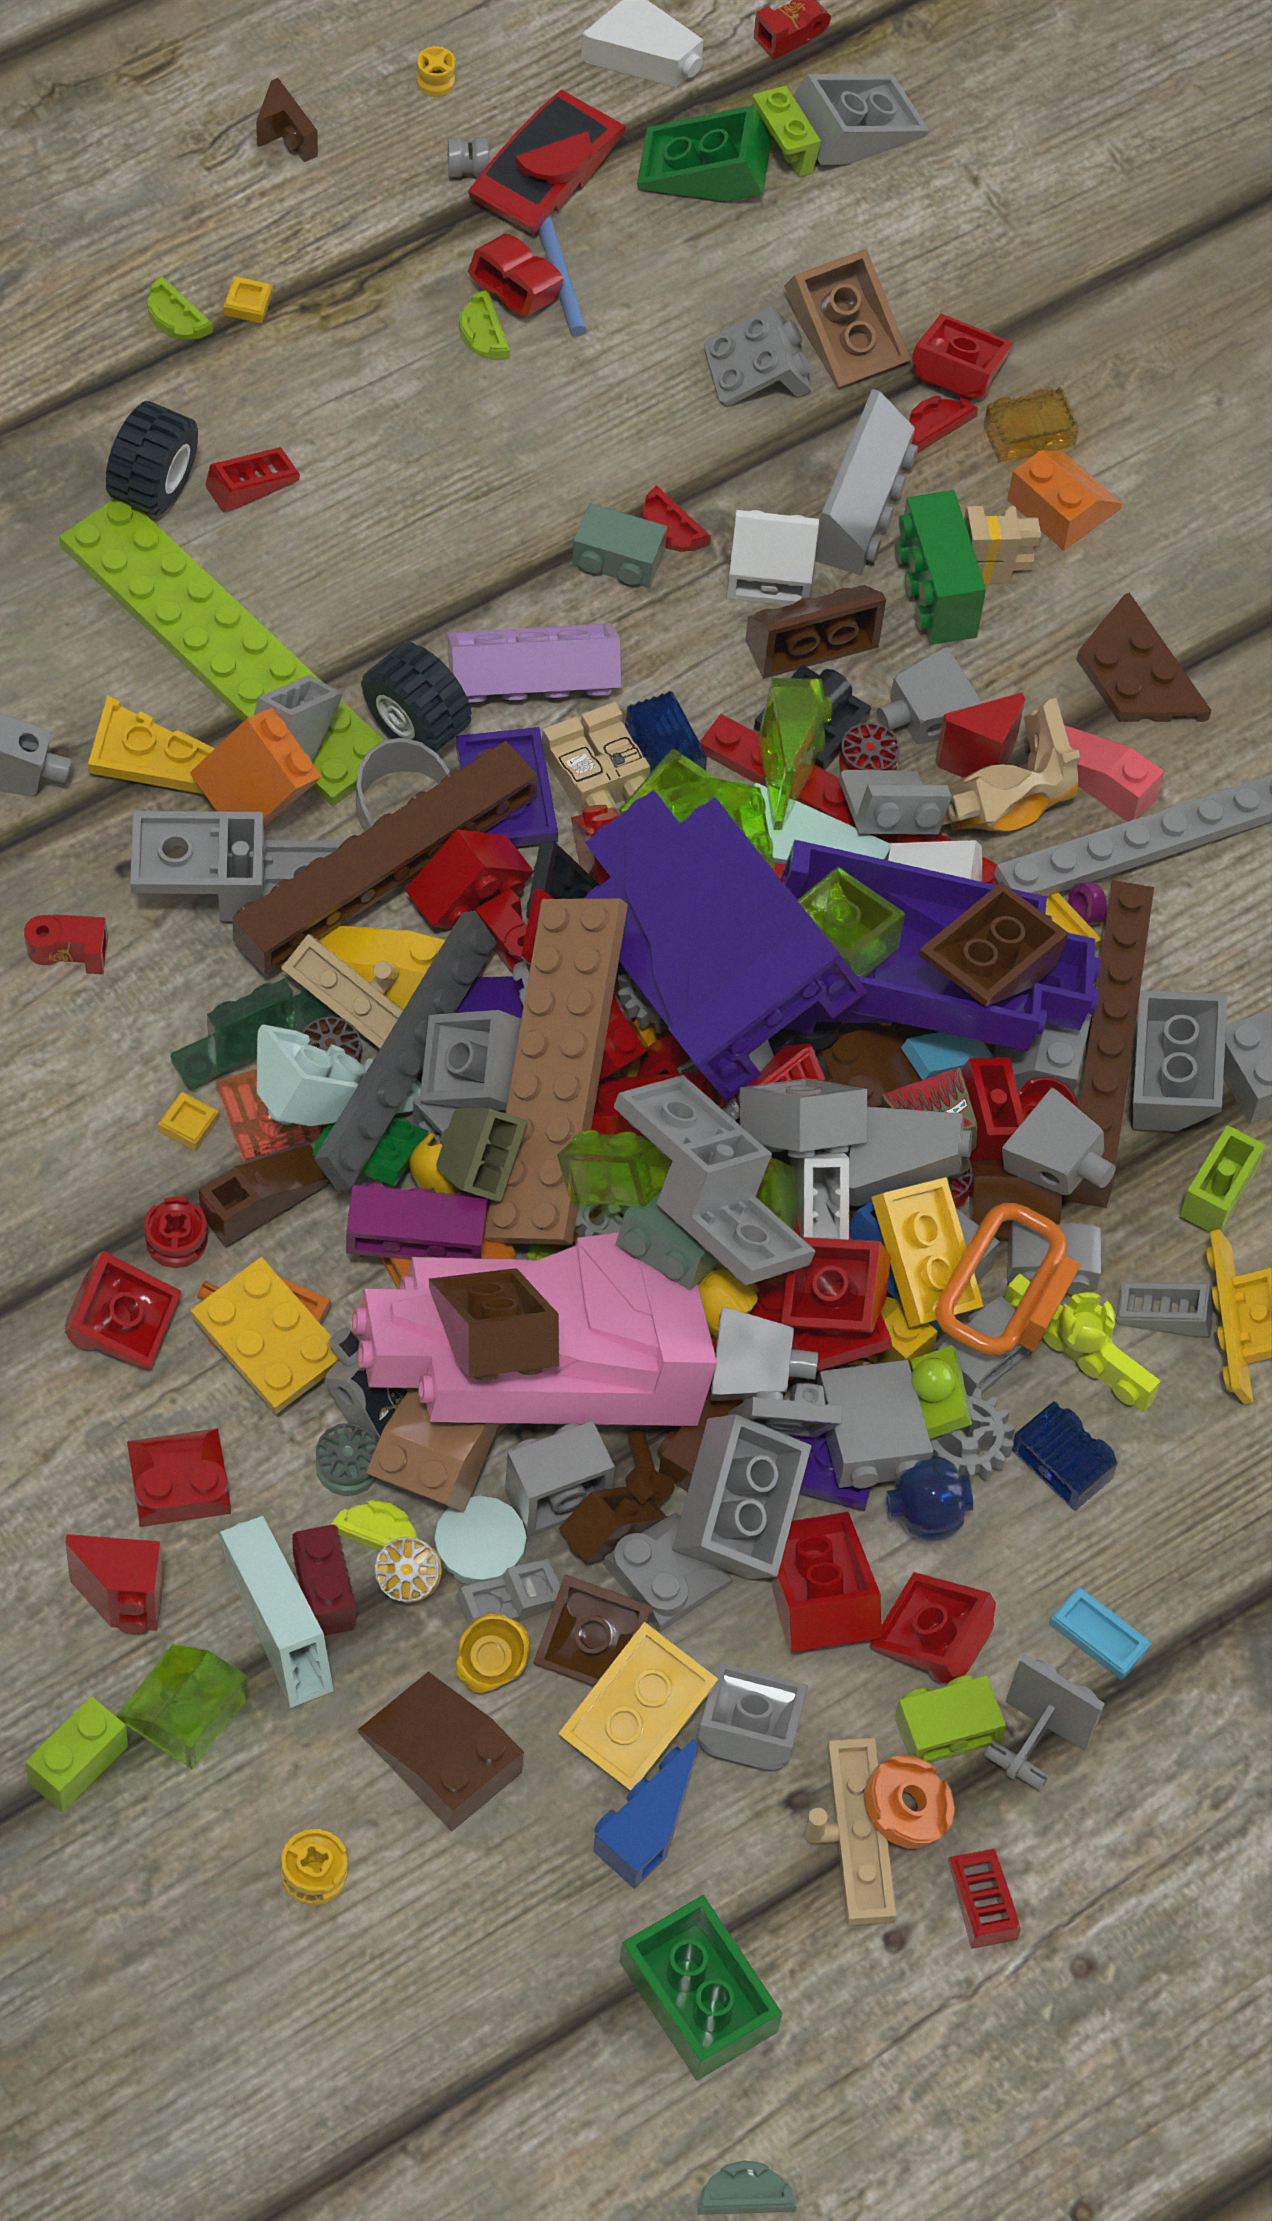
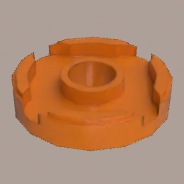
(891, 1815)

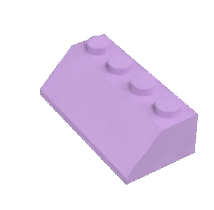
(536, 661)

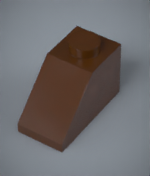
(605, 1519)

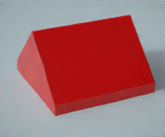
(979, 735)

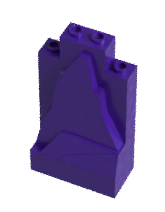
(715, 935)
(917, 993)

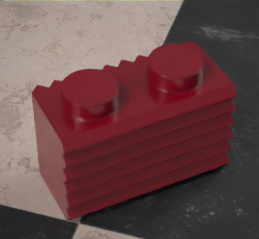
(325, 1578)

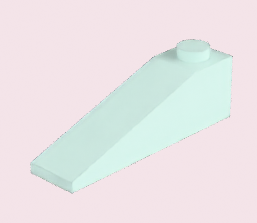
(307, 1082)

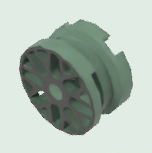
(345, 1459)

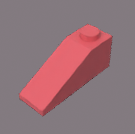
(1115, 774)

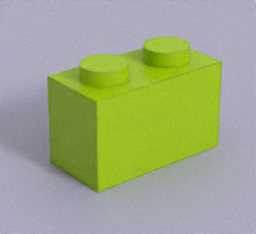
(1222, 1179)
(950, 1719)
(76, 1754)

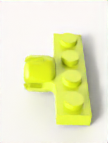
(1085, 1335)

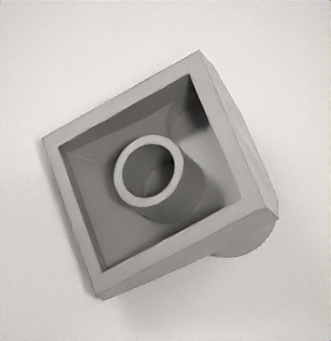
(661, 1576)
(751, 1717)

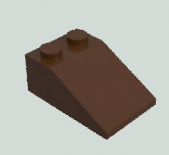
(997, 947)
(870, 1061)
(497, 1323)
(444, 1749)

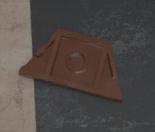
(1137, 669)

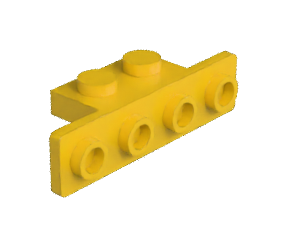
(1245, 1313)

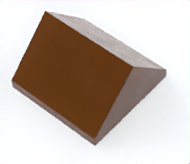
(995, 1186)

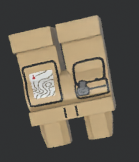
(595, 758)

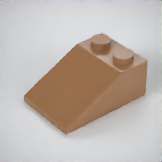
(847, 318)
(431, 1457)

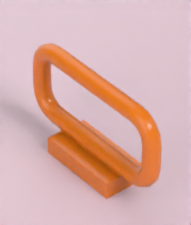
(1039, 1300)

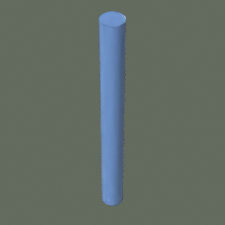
(566, 293)

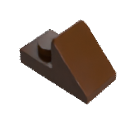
(284, 118)

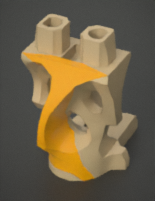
(1012, 797)

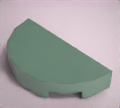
(746, 2189)

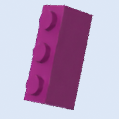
(414, 1223)

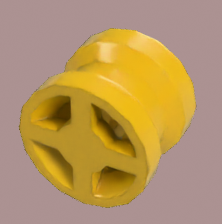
(435, 71)

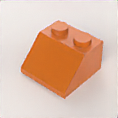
(1061, 496)

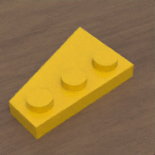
(143, 752)

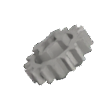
(986, 1429)

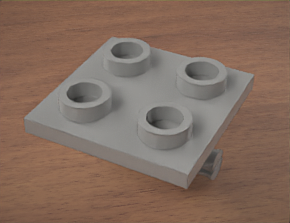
(1056, 1705)

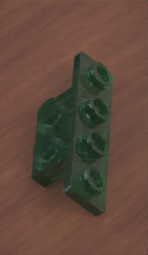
(235, 1029)

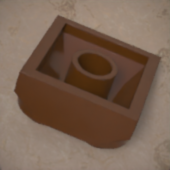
(588, 1629)

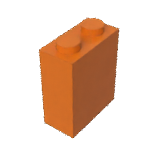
(256, 769)

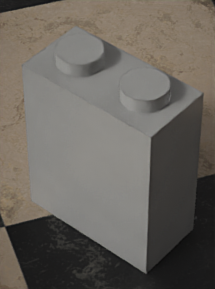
(880, 1423)

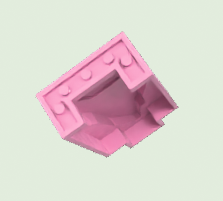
(627, 1343)

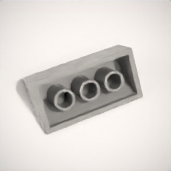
(865, 487)

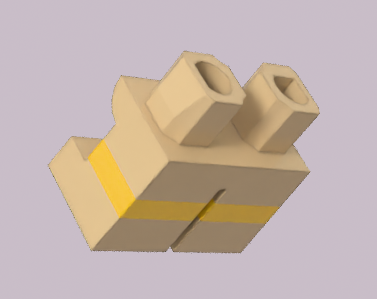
(1002, 542)

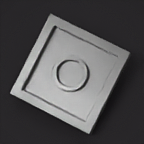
(801, 1416)

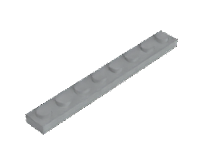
(1140, 840)

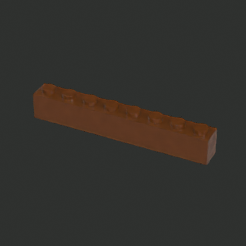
(382, 857)
(1113, 1023)

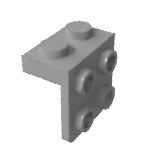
(756, 356)
(894, 802)

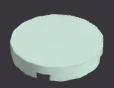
(480, 1540)

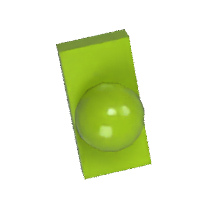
(941, 1391)

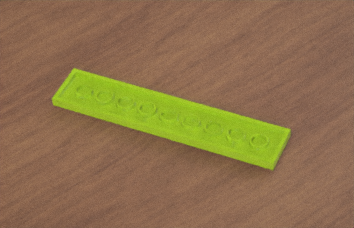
(207, 629)

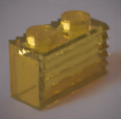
(1030, 424)

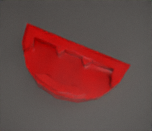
(557, 161)
(938, 418)
(682, 531)

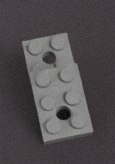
(222, 856)
(714, 1179)

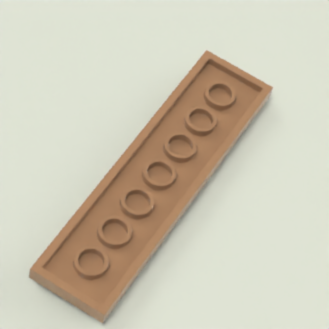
(558, 1062)

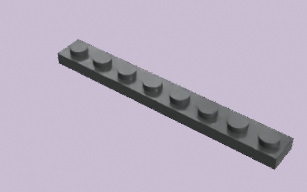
(403, 1052)

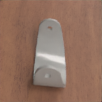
(392, 757)

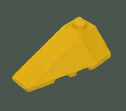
(367, 946)

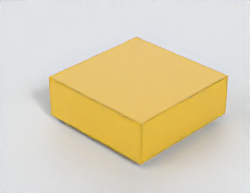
(248, 299)
(188, 1121)

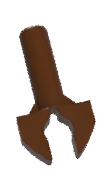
(644, 1479)

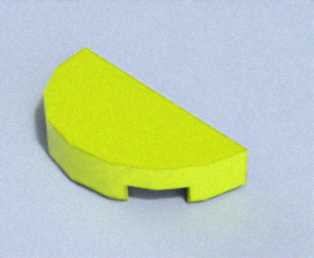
(374, 1524)

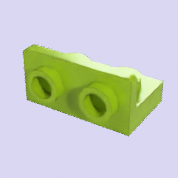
(789, 128)

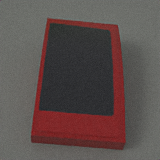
(529, 199)

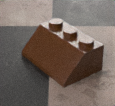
(816, 630)

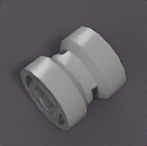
(459, 156)

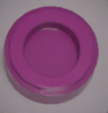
(1089, 902)

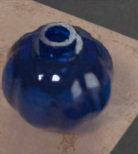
(931, 1499)

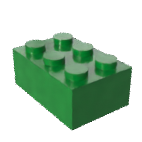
(940, 567)
(700, 1987)

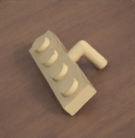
(346, 990)
(861, 1847)

